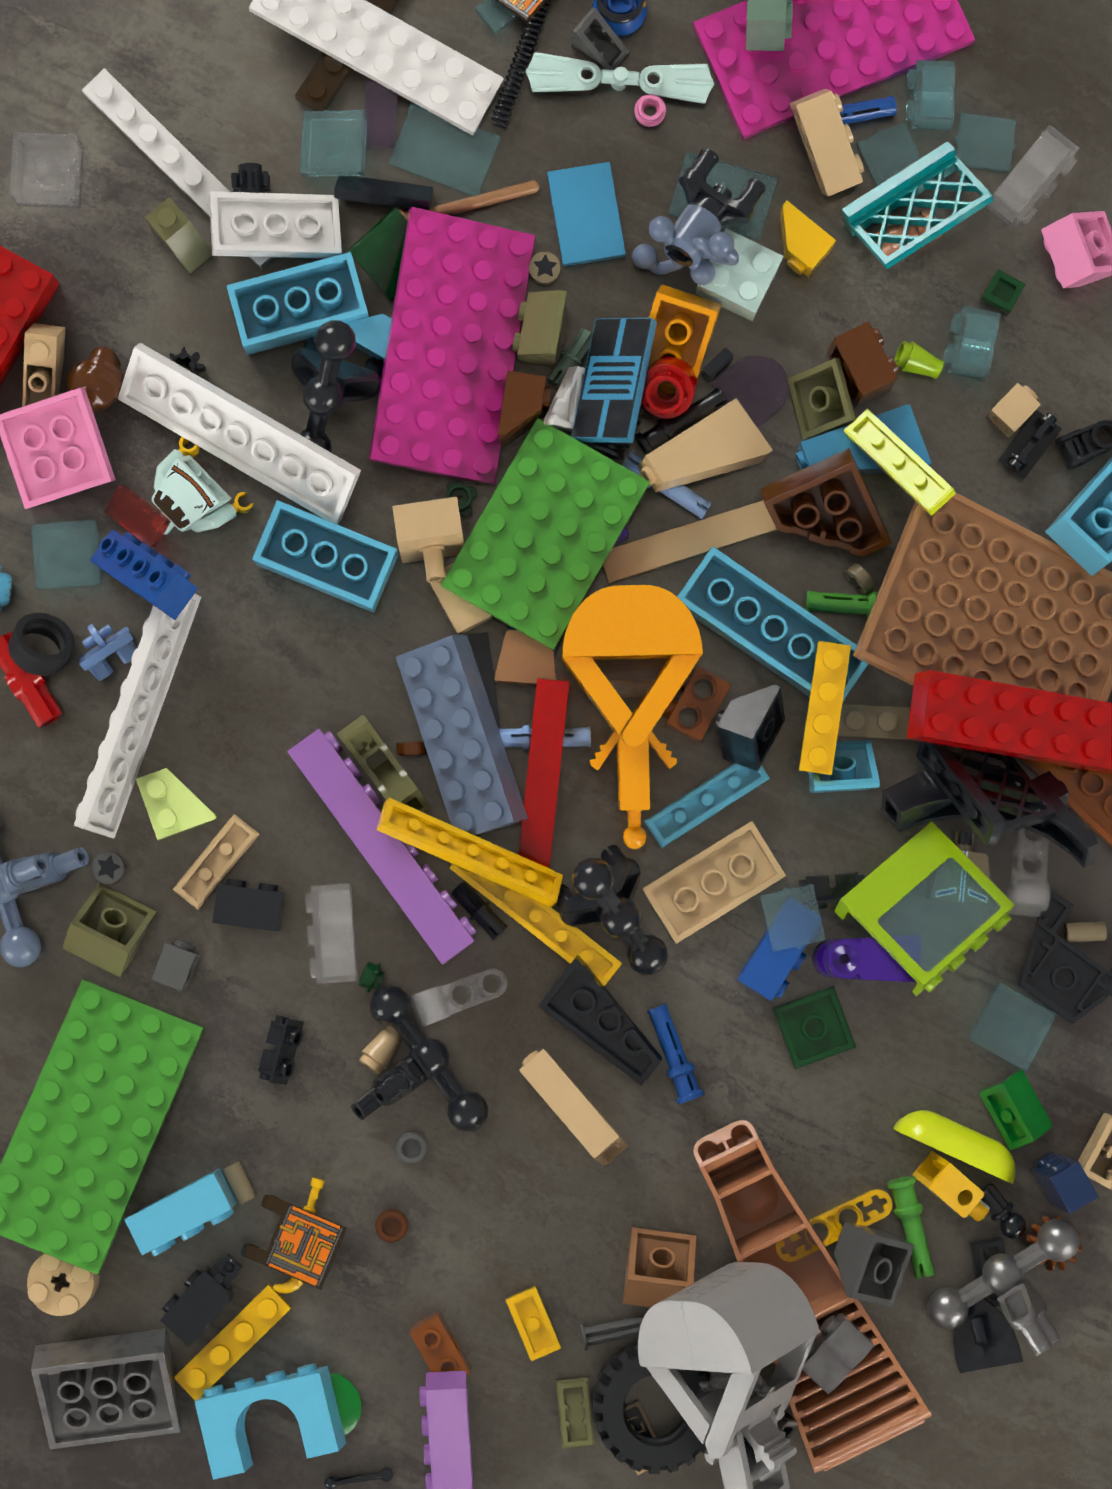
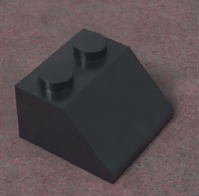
(750, 726)

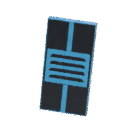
(614, 380)

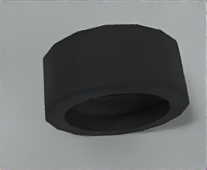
(47, 626)

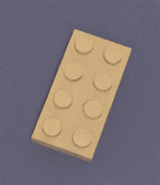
(713, 882)

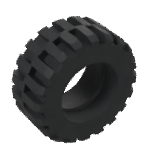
(617, 1434)

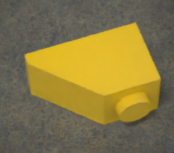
(803, 240)

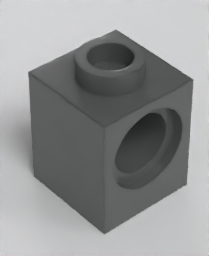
(176, 965)

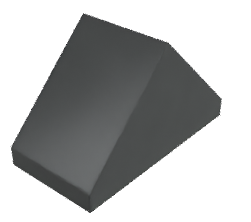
(598, 41)

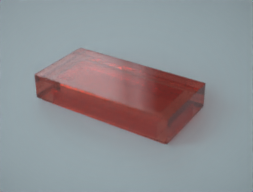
(137, 516)

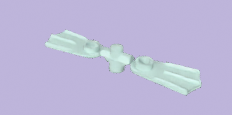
(676, 81)

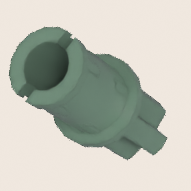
(571, 357)

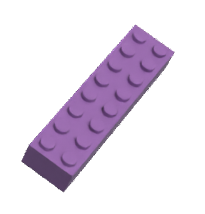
(390, 858)

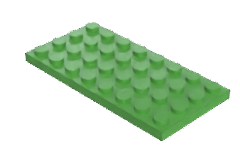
(92, 1125)

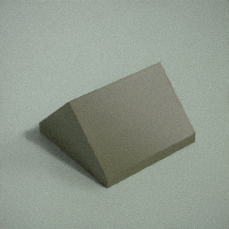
(821, 399)

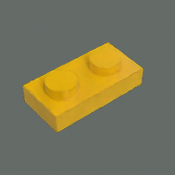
(533, 1323)

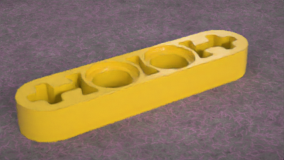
(831, 1221)

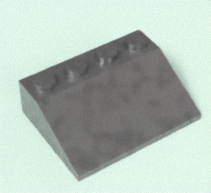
(106, 1388)

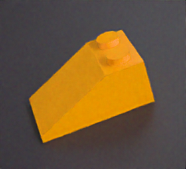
(682, 328)

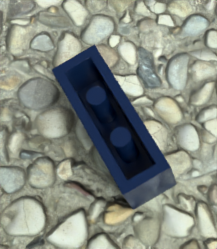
(1064, 1182)

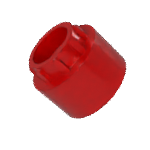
(674, 371)

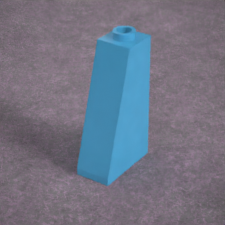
(899, 421)

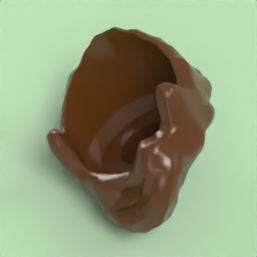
(99, 376)

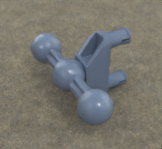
(20, 944)

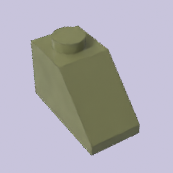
(179, 235)

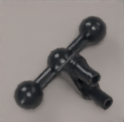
(330, 379)
(605, 899)
(425, 1061)

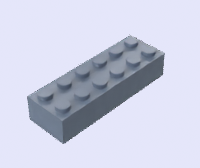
(461, 736)

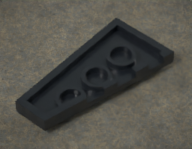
(597, 1019)

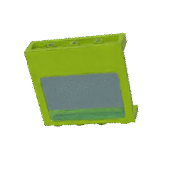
(928, 906)

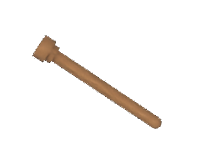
(483, 199)

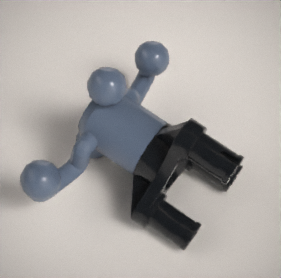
(698, 228)

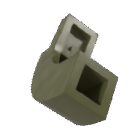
(381, 764)

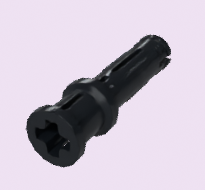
(669, 428)

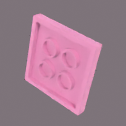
(55, 448)

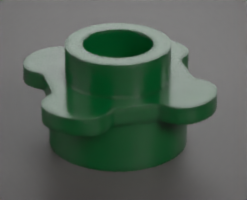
(467, 494)

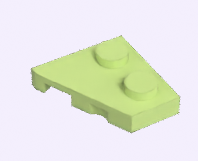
(171, 804)

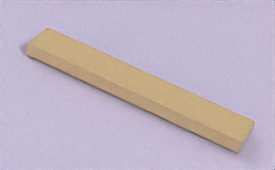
(688, 541)

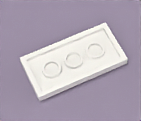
(274, 225)

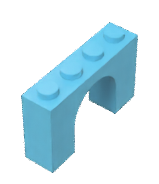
(305, 1393)

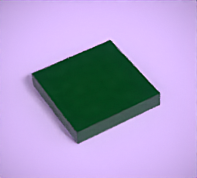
(381, 251)
(814, 1027)

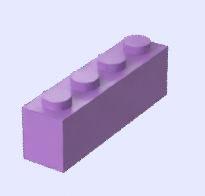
(447, 1430)

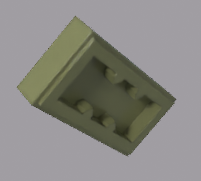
(575, 1413)

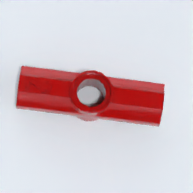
(29, 688)

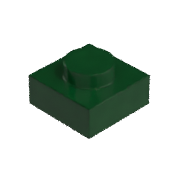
(1003, 291)

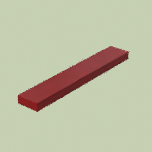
(544, 770)

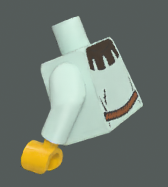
(190, 495)

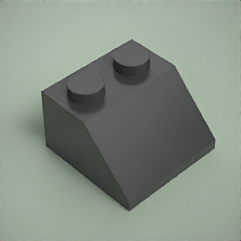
(871, 1263)

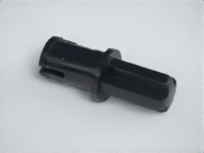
(479, 910)

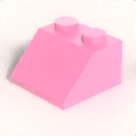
(1080, 248)

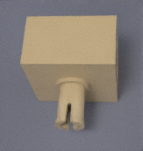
(429, 534)

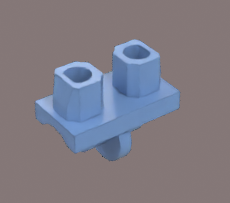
(95, 659)

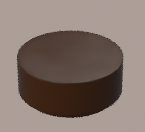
(410, 748)
(391, 1225)

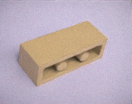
(827, 141)

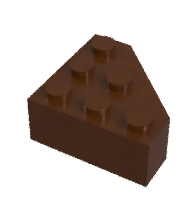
(828, 506)

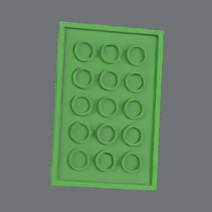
(545, 534)

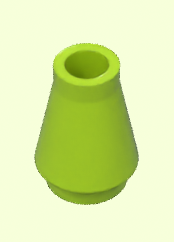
(917, 360)

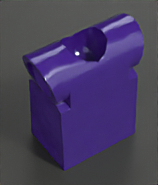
(857, 960)

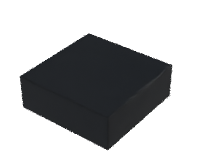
(717, 365)

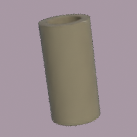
(1085, 931)
(239, 1183)

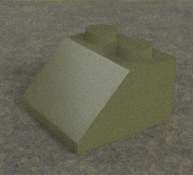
(541, 328)
(108, 929)

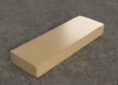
(216, 861)

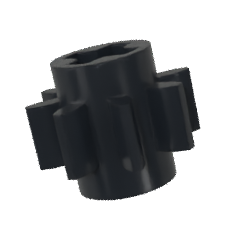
(250, 179)
(187, 360)

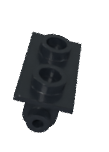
(1030, 443)
(827, 894)
(278, 1064)

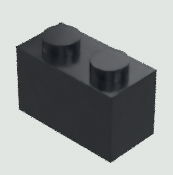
(248, 906)

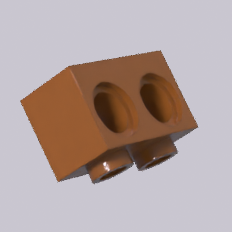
(702, 707)

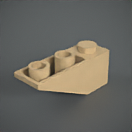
(42, 362)

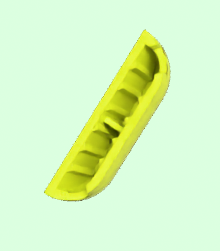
(959, 1142)

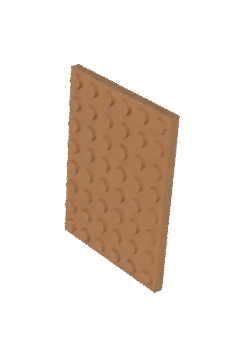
(990, 605)

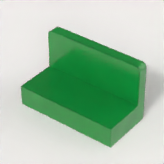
(1016, 1110)

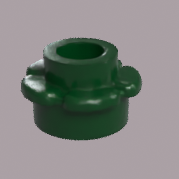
(371, 976)

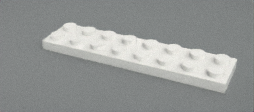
(390, 55)
(238, 434)
(134, 720)

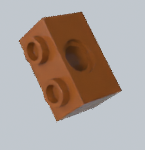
(438, 1345)

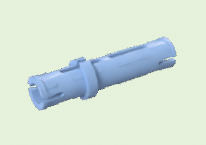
(681, 494)
(522, 736)

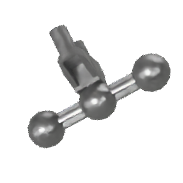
(1005, 1277)

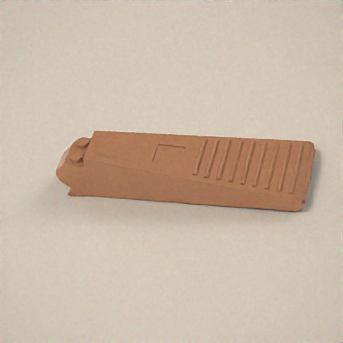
(757, 1212)

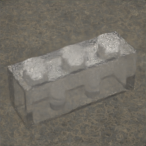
(1034, 178)
(332, 933)

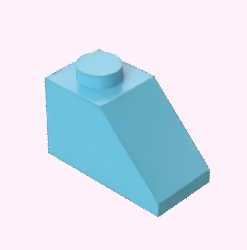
(372, 335)

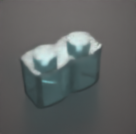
(932, 95)
(973, 342)

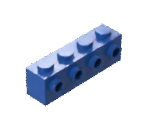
(145, 572)

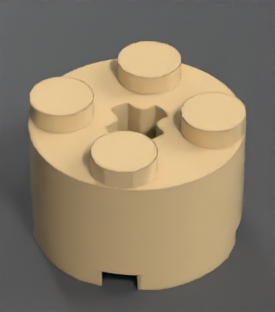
(50, 1296)

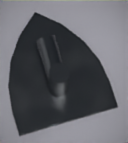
(985, 1339)

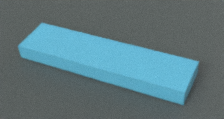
(703, 802)

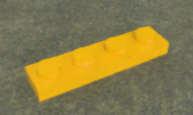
(824, 707)
(232, 1342)

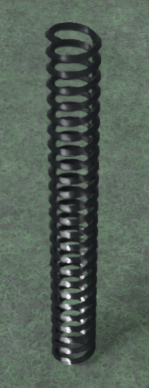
(520, 65)

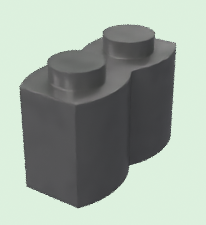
(836, 1352)

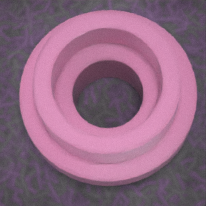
(650, 101)

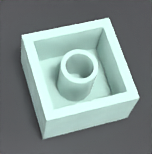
(743, 285)

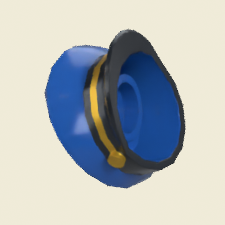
(622, 15)

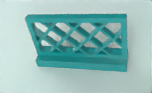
(903, 191)

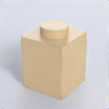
(1014, 409)

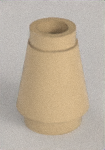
(381, 1050)

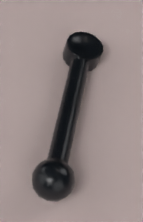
(385, 1475)

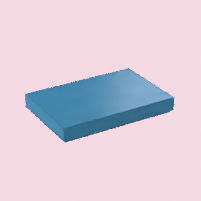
(586, 214)

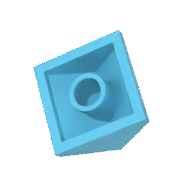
(852, 769)

